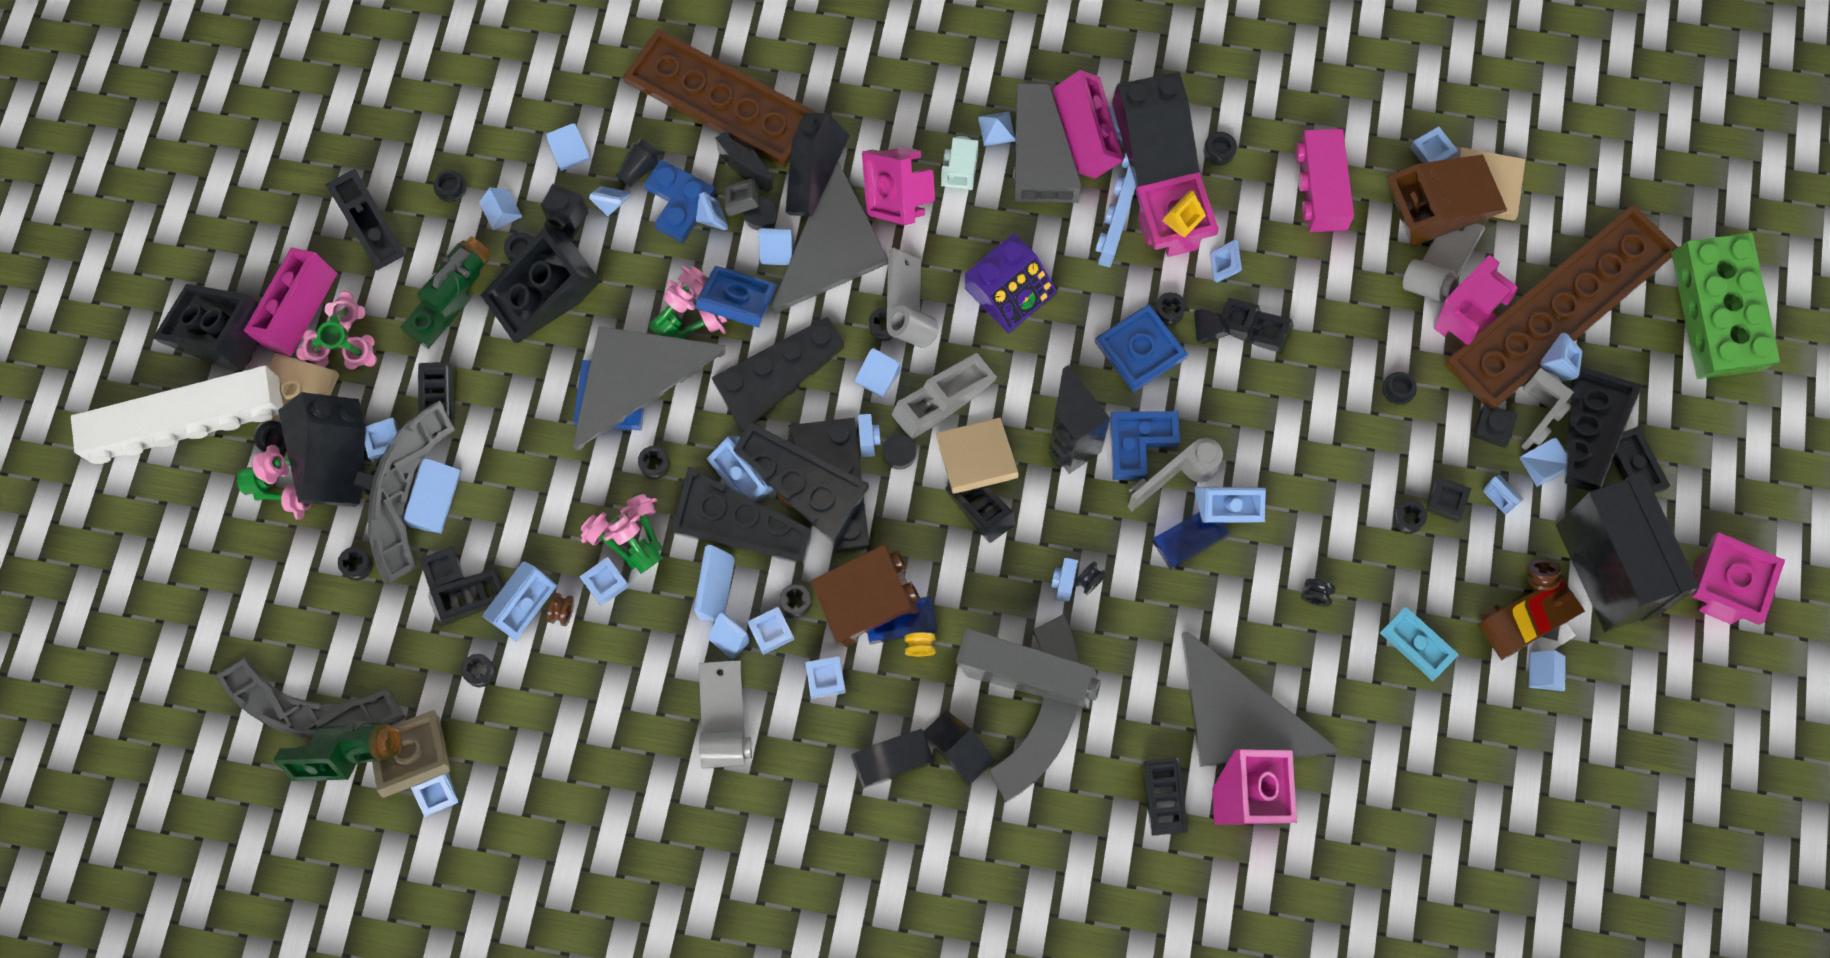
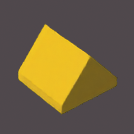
(1185, 215)

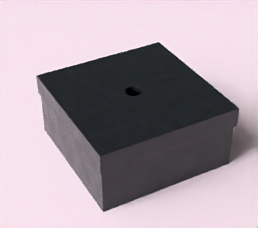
(1626, 553)

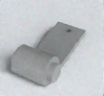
(1442, 264)
(903, 301)
(1197, 461)
(722, 716)

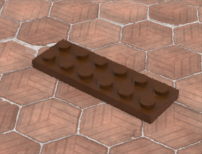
(717, 96)

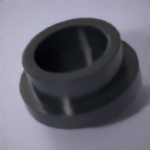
(450, 186)
(1399, 388)
(269, 434)

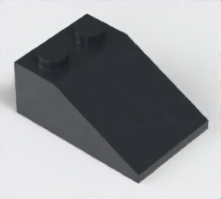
(1156, 128)
(540, 285)
(210, 326)
(324, 447)

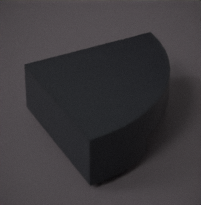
(1209, 326)

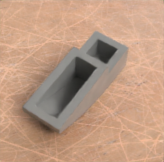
(943, 395)

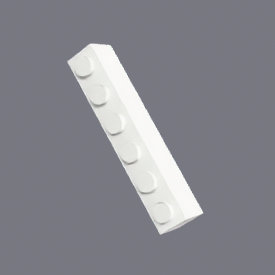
(176, 415)

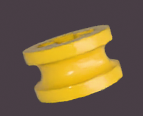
(920, 644)

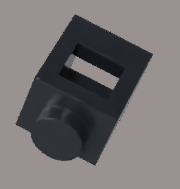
(563, 210)

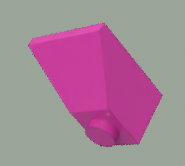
(1256, 789)

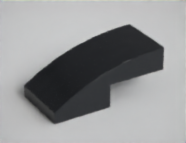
(746, 166)
(1256, 327)
(892, 758)

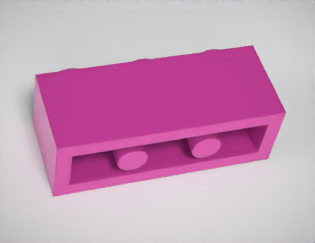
(1087, 124)
(1324, 180)
(291, 301)

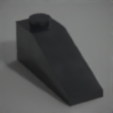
(812, 161)
(365, 219)

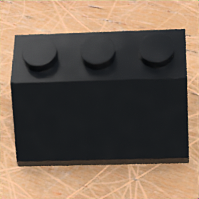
(1077, 425)

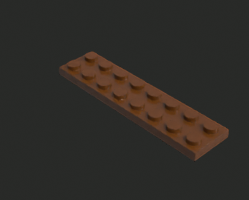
(1563, 302)

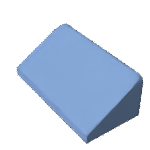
(736, 473)
(431, 496)
(1231, 504)
(713, 583)
(519, 600)

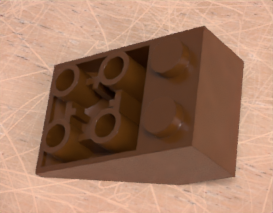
(1444, 196)

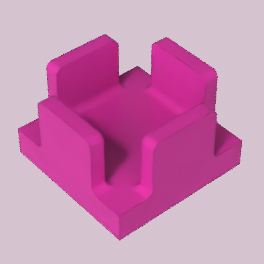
(893, 188)
(1158, 200)
(1471, 303)
(1736, 580)

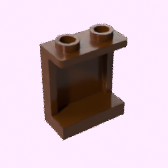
(865, 594)

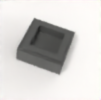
(741, 197)

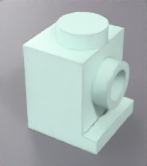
(960, 163)

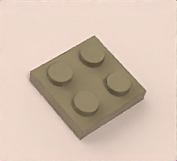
(419, 759)

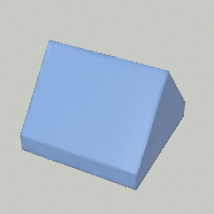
(499, 207)
(1547, 670)

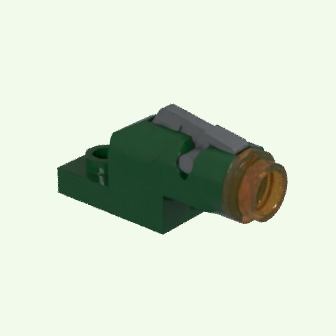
(445, 292)
(338, 749)

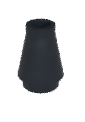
(638, 162)

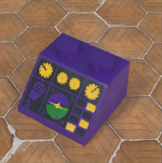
(1010, 283)

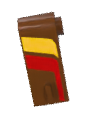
(1528, 619)

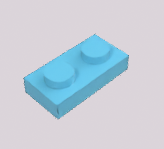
(1419, 643)

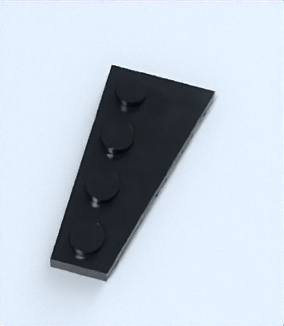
(1596, 425)

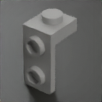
(1552, 393)

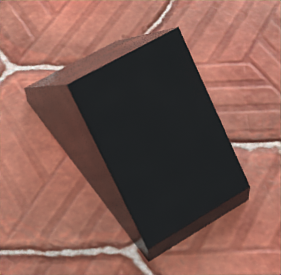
(958, 746)

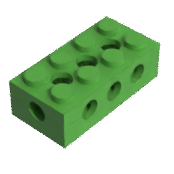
(1725, 306)

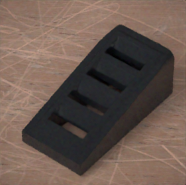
(435, 370)
(993, 522)
(462, 585)
(1161, 765)

